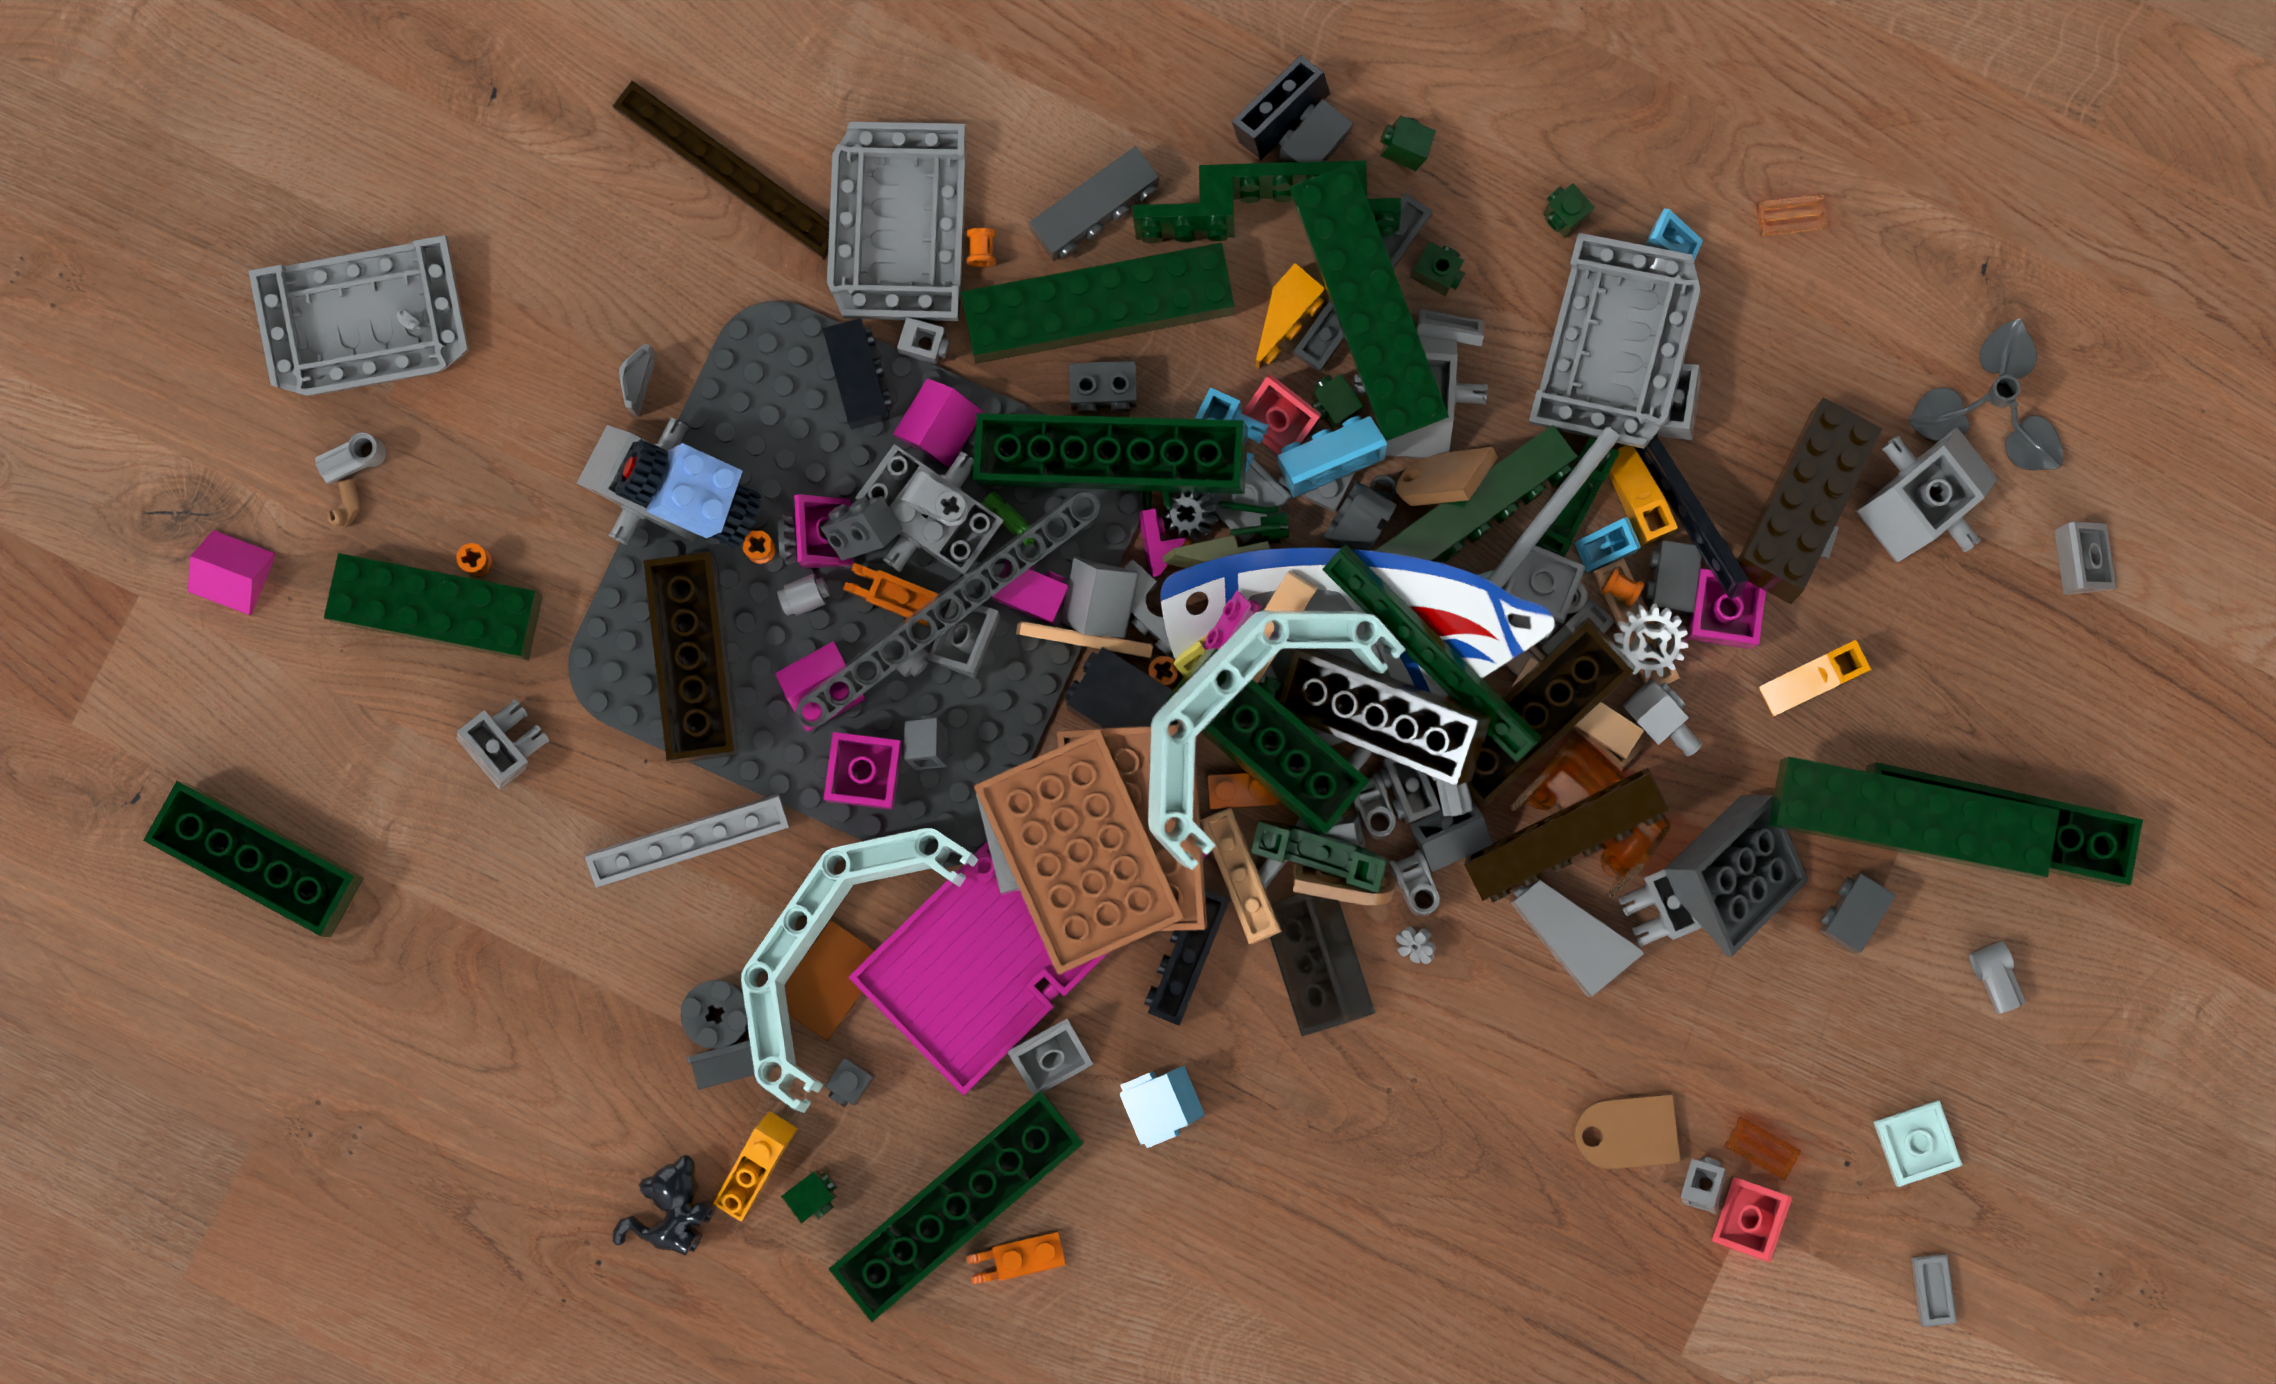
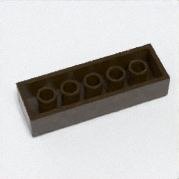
(1807, 500)
(691, 657)
(1552, 703)
(1384, 715)
(1566, 834)

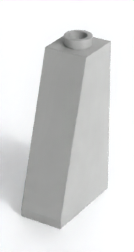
(1576, 939)

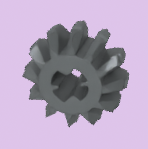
(1201, 518)

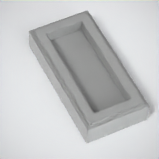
(1450, 327)
(1933, 1290)

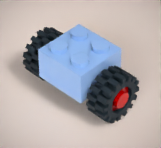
(689, 491)

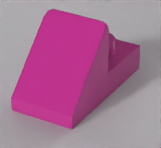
(1151, 529)

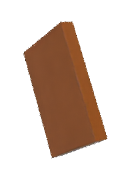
(820, 988)

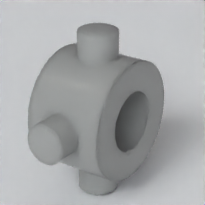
(408, 320)

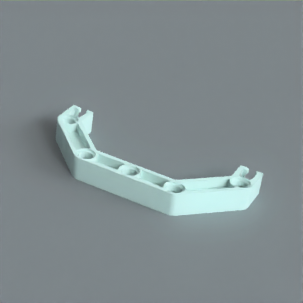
(1202, 700)
(786, 947)

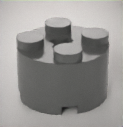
(1360, 518)
(698, 1008)

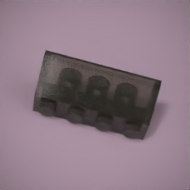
(1319, 963)

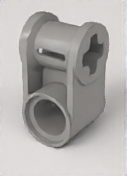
(931, 497)
(1374, 804)
(1415, 881)

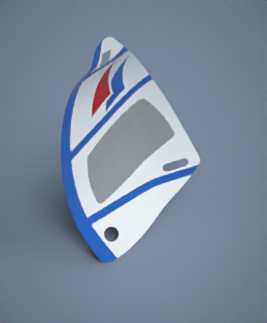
(1454, 603)

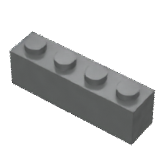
(1095, 204)

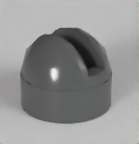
(1384, 480)

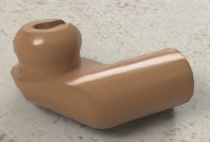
(348, 508)

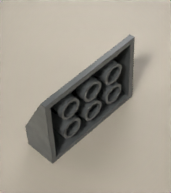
(1737, 873)

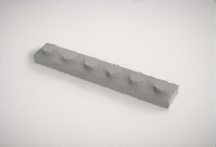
(687, 840)

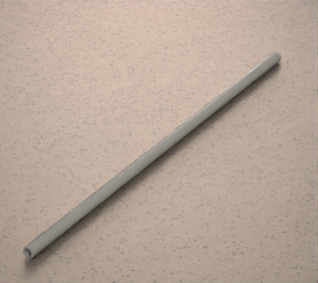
(1502, 572)

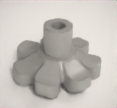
(1416, 945)

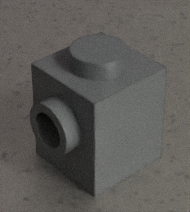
(926, 743)
(849, 1082)

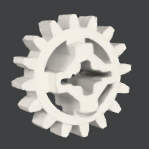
(1660, 631)

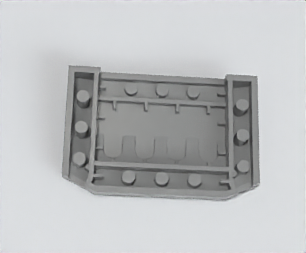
(898, 221)
(336, 324)
(1618, 341)

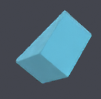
(1674, 235)
(1608, 545)

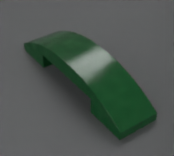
(1564, 528)
(1320, 852)

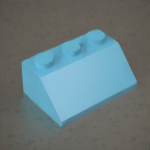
(1331, 455)

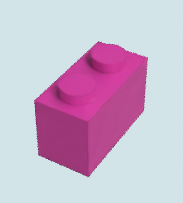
(1034, 594)

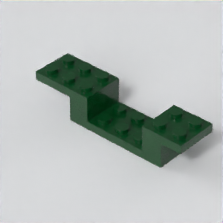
(1248, 183)

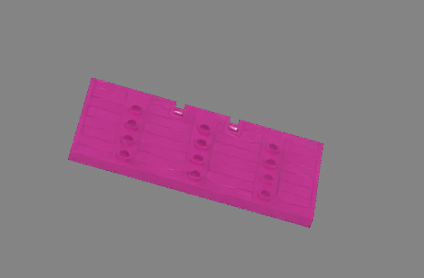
(966, 975)

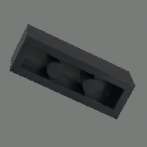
(1280, 107)
(857, 373)

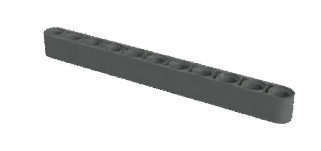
(964, 604)

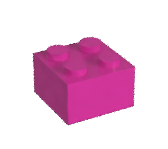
(1723, 619)
(863, 771)

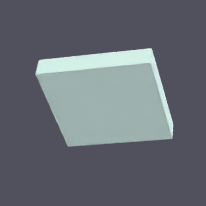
(1917, 1143)

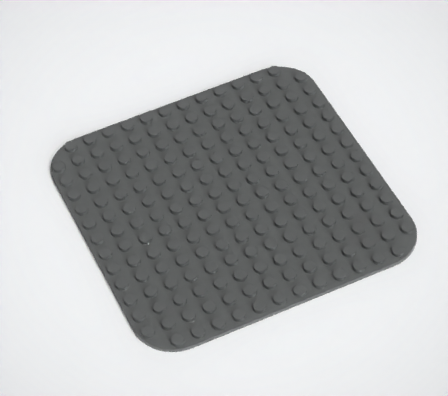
(779, 417)

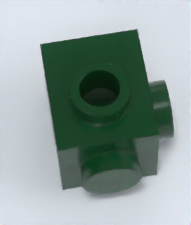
(1407, 142)
(1567, 209)
(1439, 268)
(1335, 401)
(811, 1196)

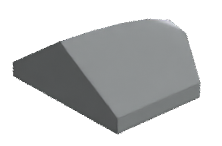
(635, 377)

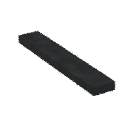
(1693, 518)

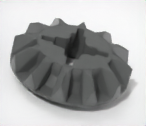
(787, 538)

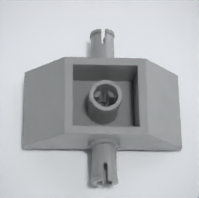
(1437, 436)
(604, 467)
(1905, 514)
(953, 546)

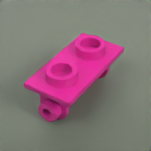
(1234, 616)

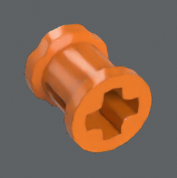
(981, 247)
(761, 537)
(465, 555)
(1622, 587)
(1161, 661)

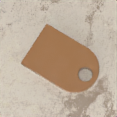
(1445, 477)
(1326, 885)
(1631, 1132)

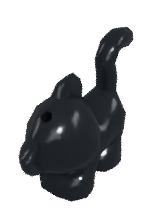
(672, 1191)

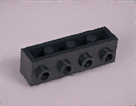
(1185, 964)

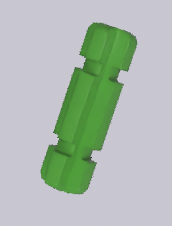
(1012, 519)

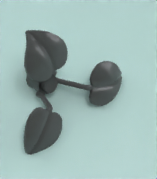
(2013, 356)

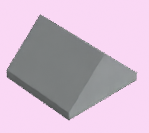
(2084, 557)
(1099, 598)
(966, 642)
(1050, 1057)

